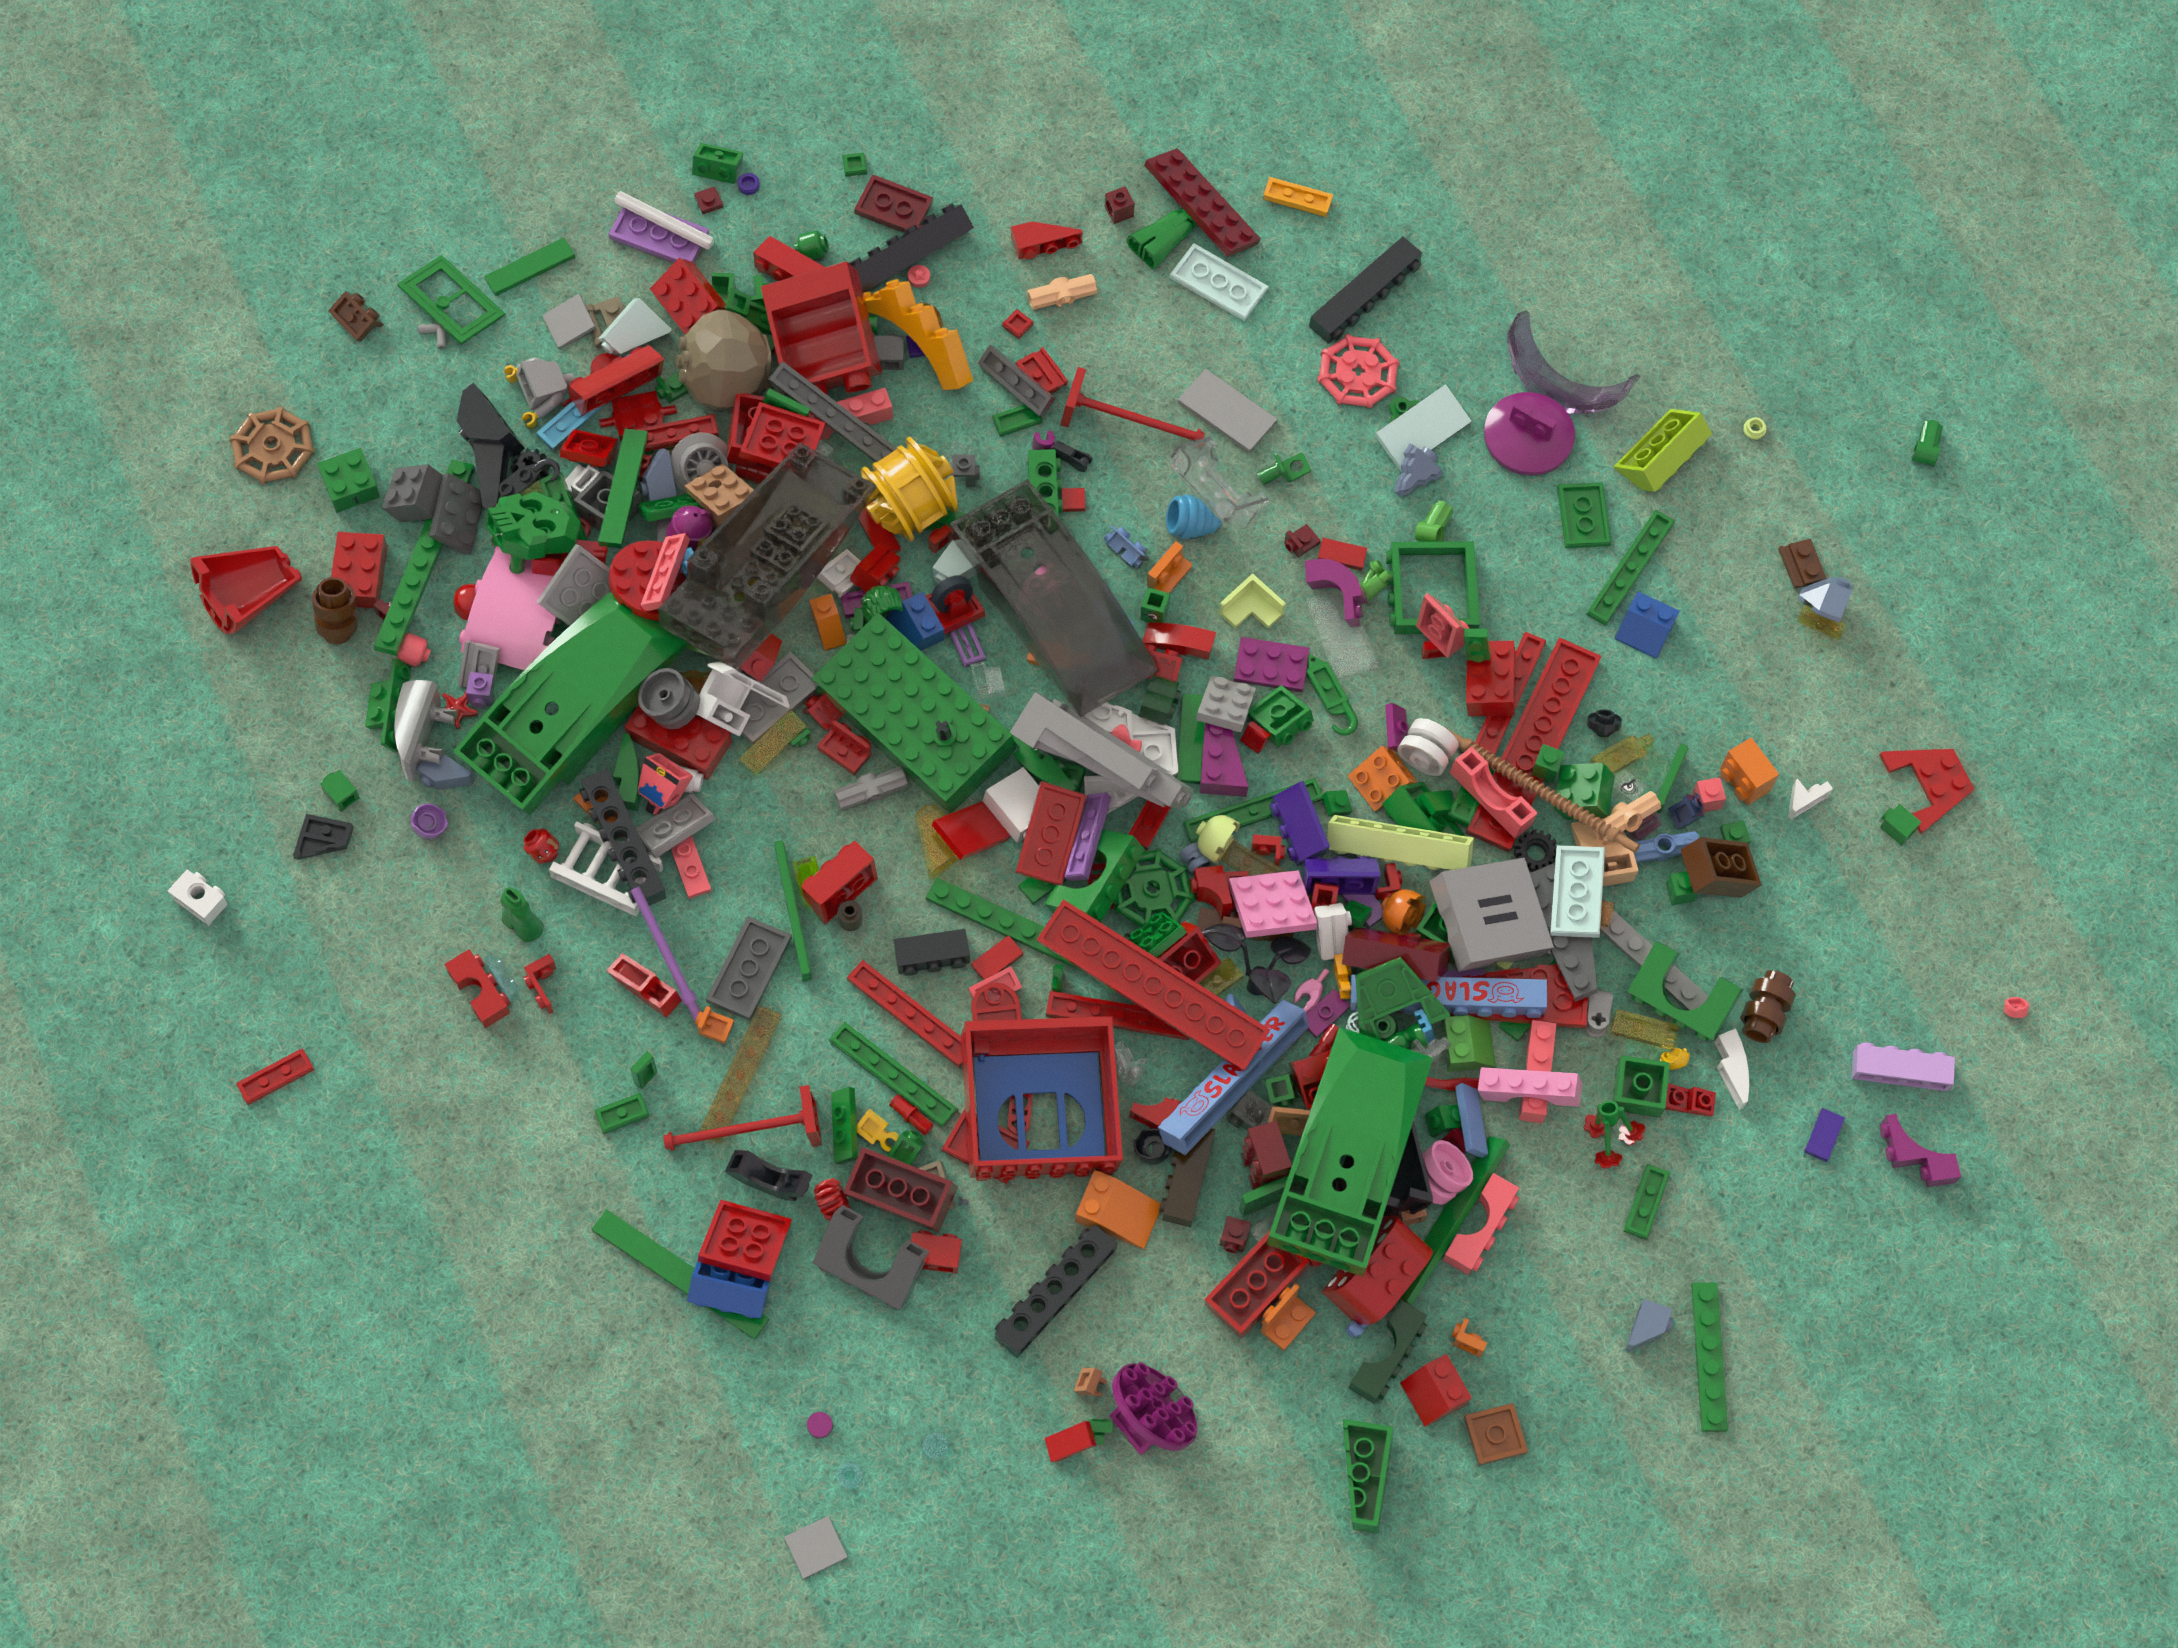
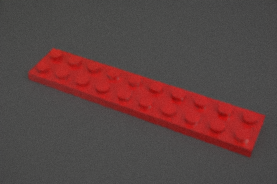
(1542, 722)
(1153, 985)

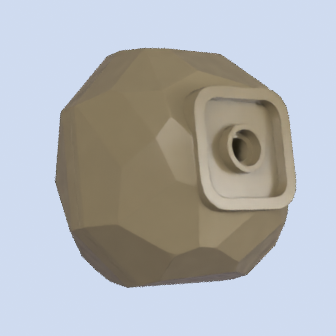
(723, 359)

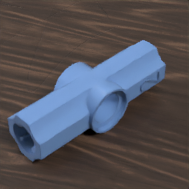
(1650, 851)

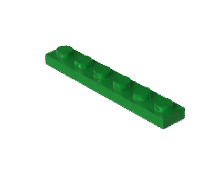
(1709, 1357)

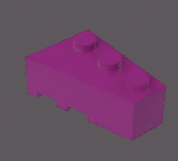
(1221, 764)

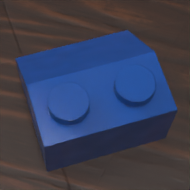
(917, 622)
(1647, 624)

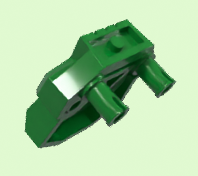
(532, 527)

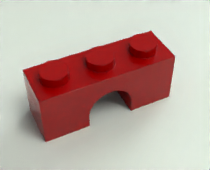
(467, 971)

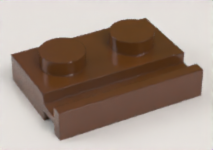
(1802, 563)

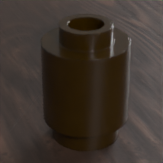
(850, 915)

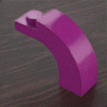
(1332, 574)

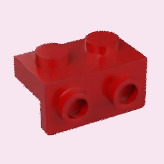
(845, 747)

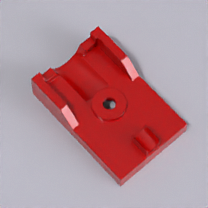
(551, 562)

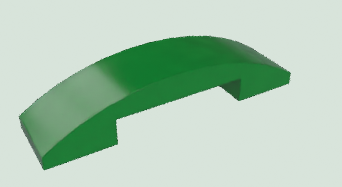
(741, 304)

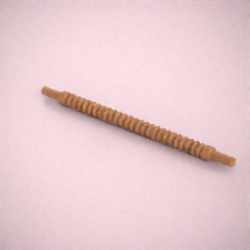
(1613, 834)

